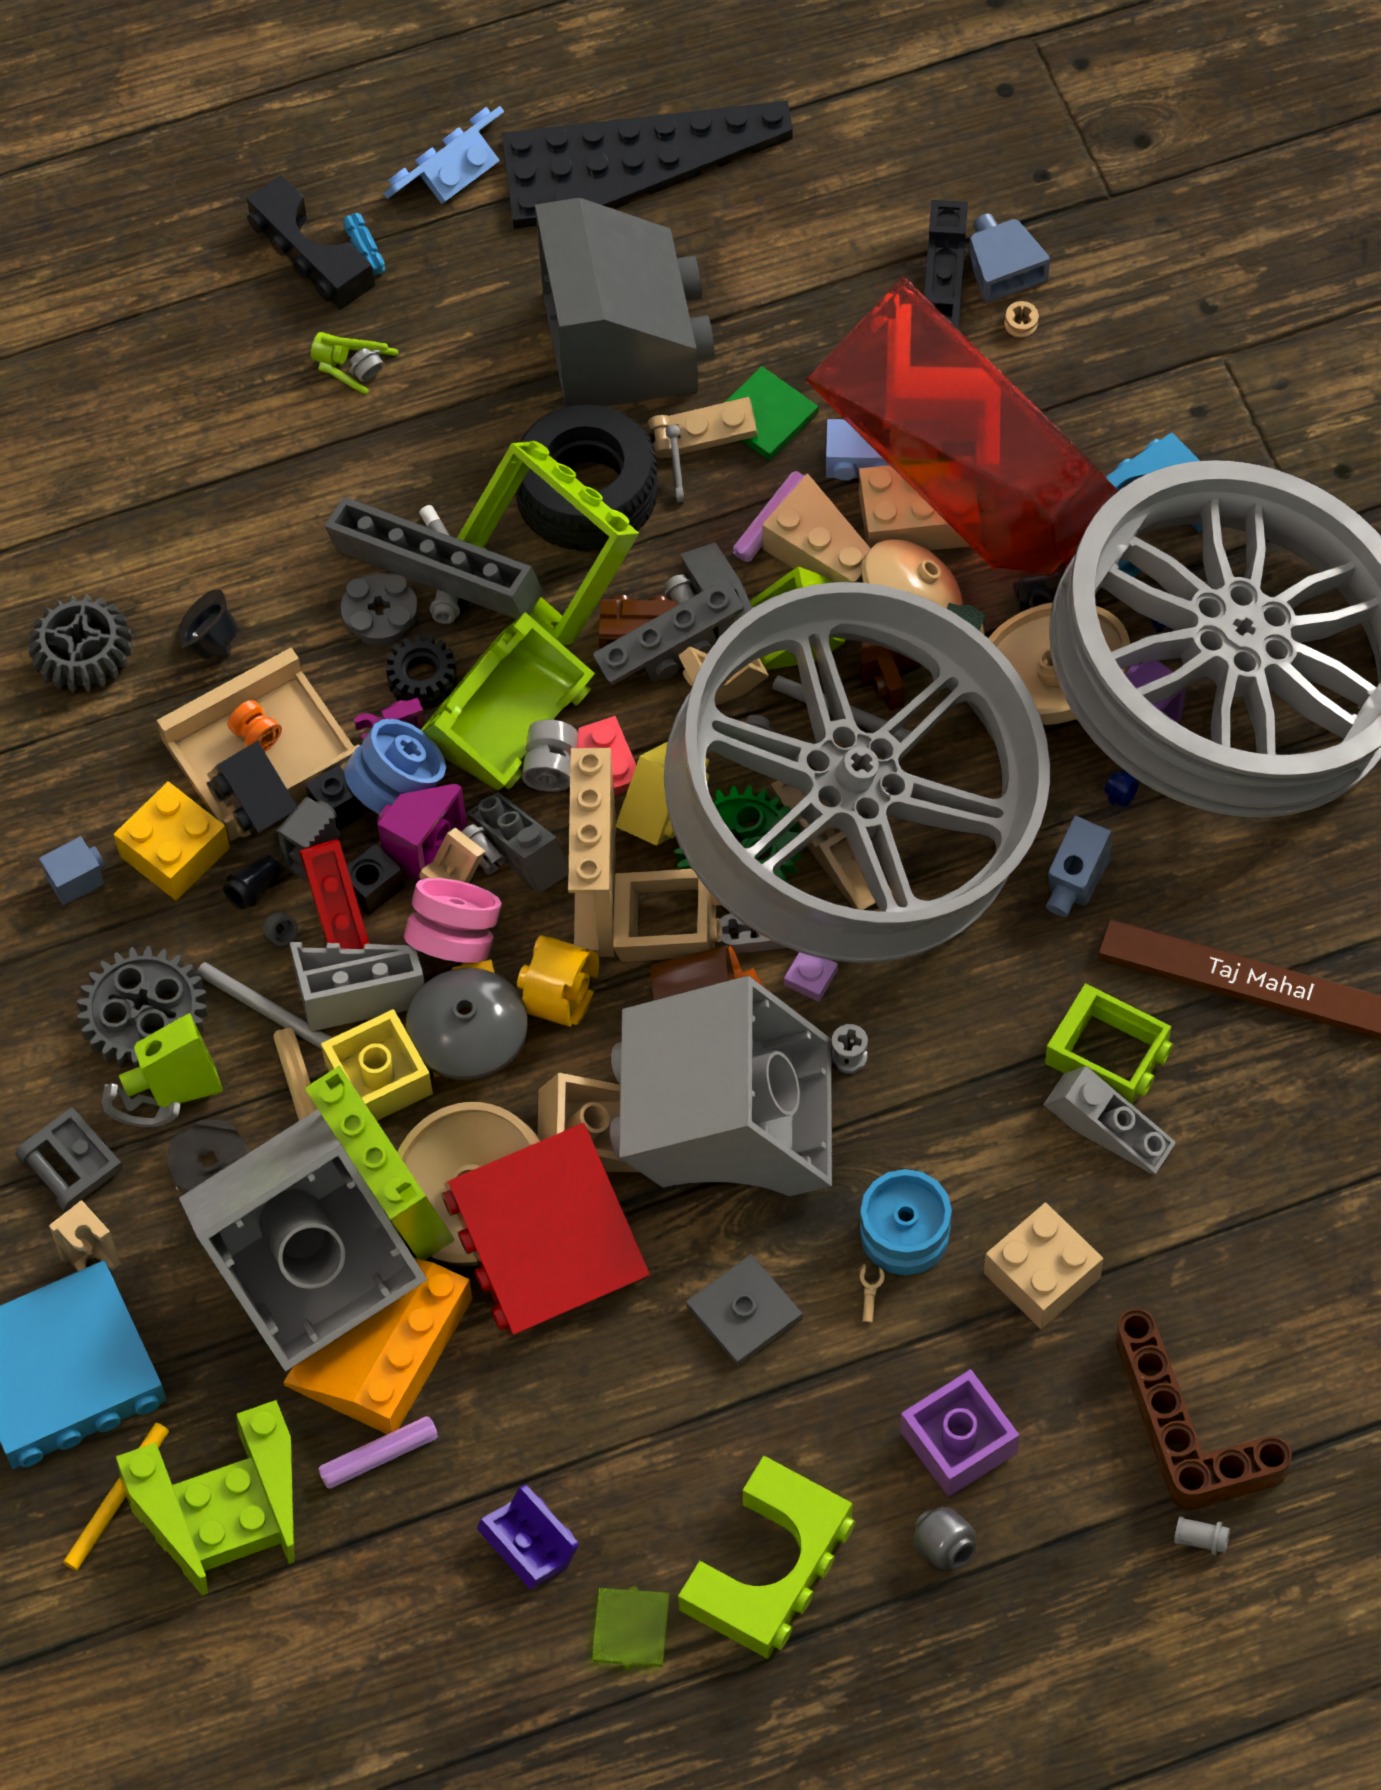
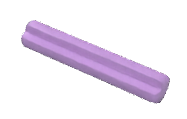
(751, 540)
(378, 1452)

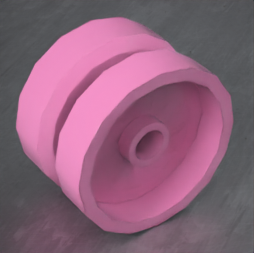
(452, 920)

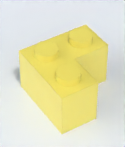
(645, 805)

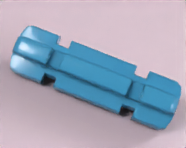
(363, 241)

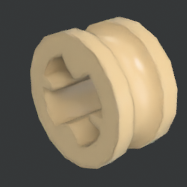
(1021, 308)

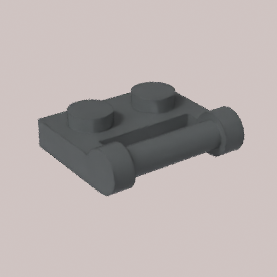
(79, 1150)

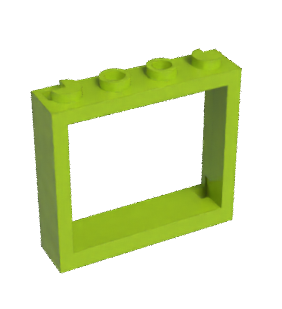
(587, 500)
(379, 1164)

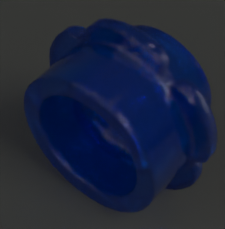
(1121, 788)

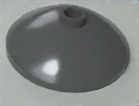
(470, 1043)

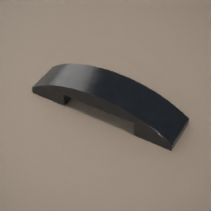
(946, 257)

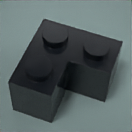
(253, 788)

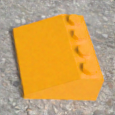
(386, 1359)

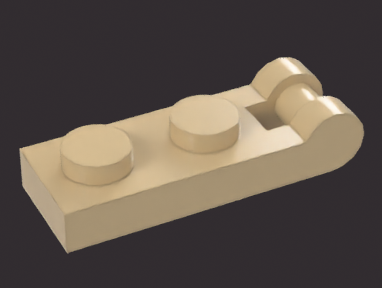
(705, 427)

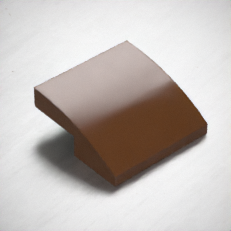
(691, 972)

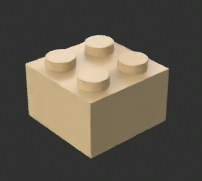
(1043, 1265)

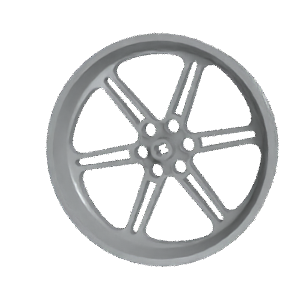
(854, 775)

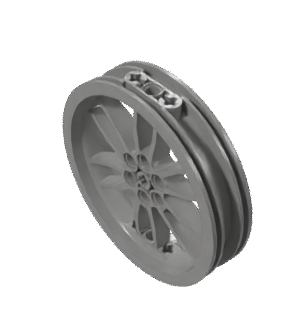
(1225, 635)

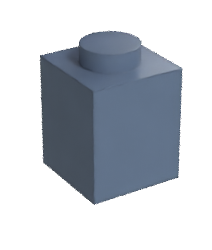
(73, 870)

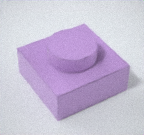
(810, 975)

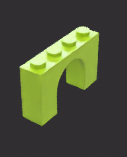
(762, 1614)

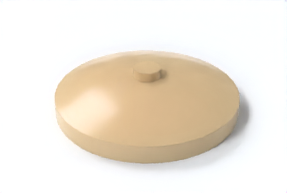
(1027, 647)
(455, 1143)

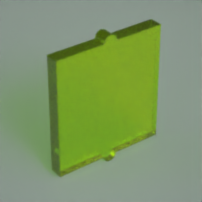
(630, 1627)

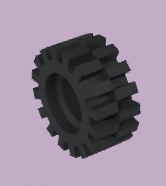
(421, 653)

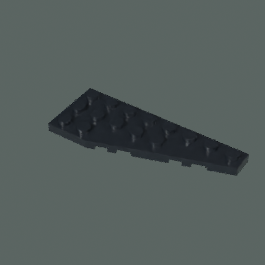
(632, 155)

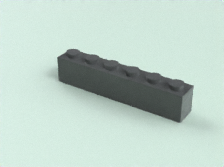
(434, 558)

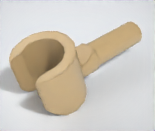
(870, 1292)

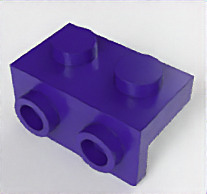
(529, 1538)

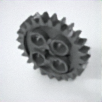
(139, 1005)

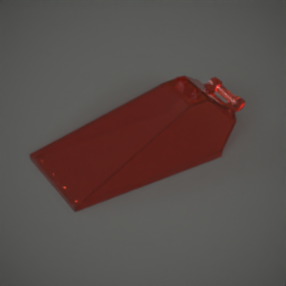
(962, 434)

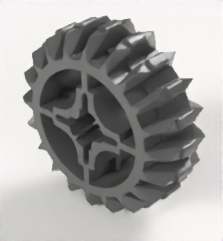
(93, 658)

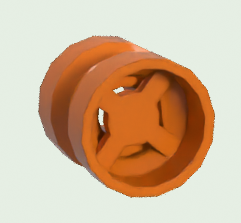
(253, 725)

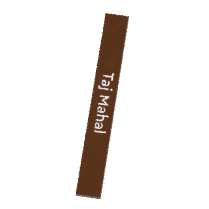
(1242, 978)

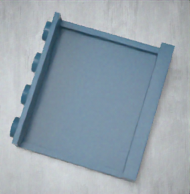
(70, 1366)

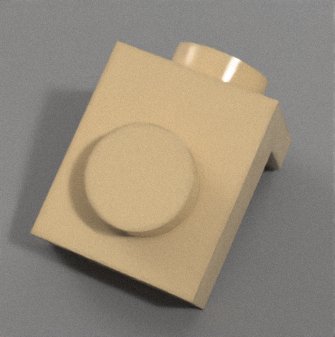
(455, 859)

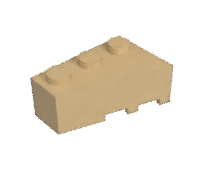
(814, 535)

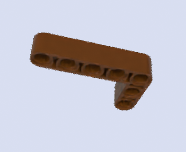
(1179, 1427)

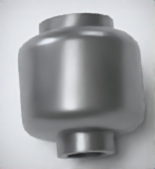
(944, 1538)

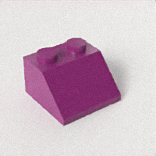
(418, 824)

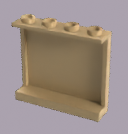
(305, 750)
(592, 848)

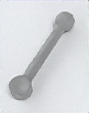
(673, 432)

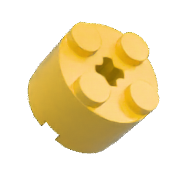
(558, 981)

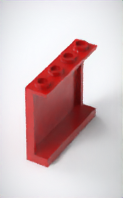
(544, 1230)

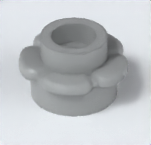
(366, 364)

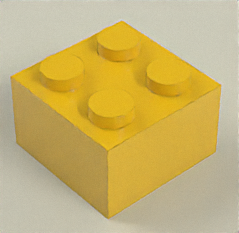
(172, 841)

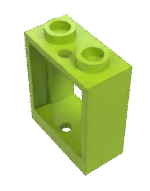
(1121, 1016)

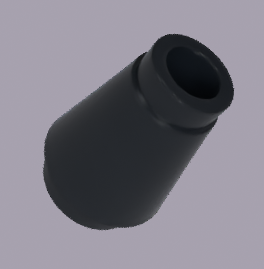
(250, 882)

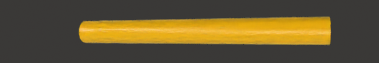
(107, 1509)

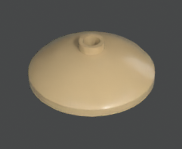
(911, 569)

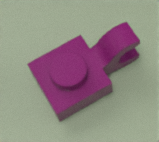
(405, 711)

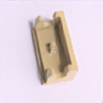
(83, 1237)

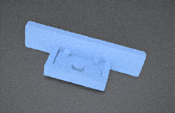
(456, 164)

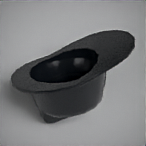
(208, 626)

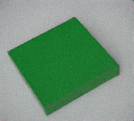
(777, 410)

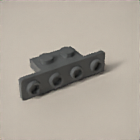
(661, 640)

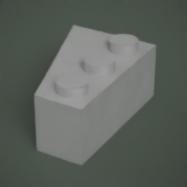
(355, 983)

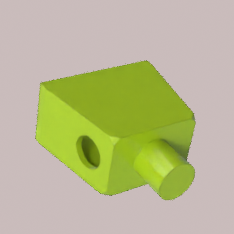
(173, 1065)

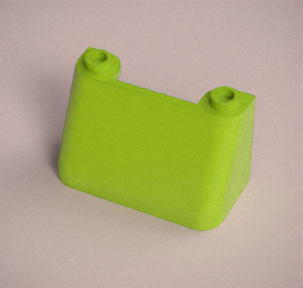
(511, 686)

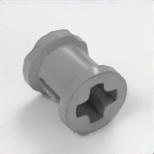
(840, 1044)

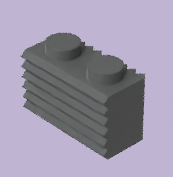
(306, 827)

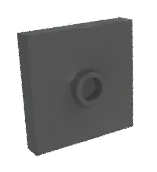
(744, 1310)

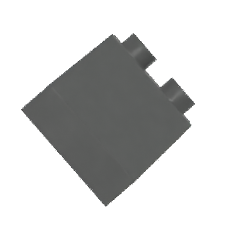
(618, 305)

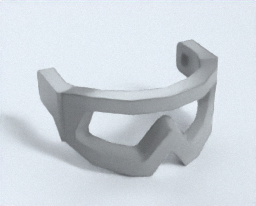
(163, 1116)

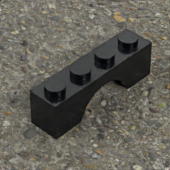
(336, 270)

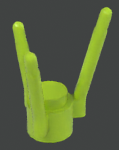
(334, 350)

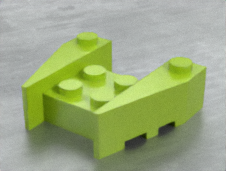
(221, 1511)

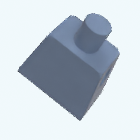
(1005, 258)
(1078, 865)

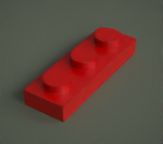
(334, 895)

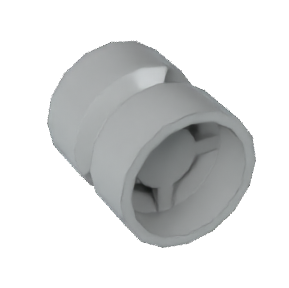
(548, 755)

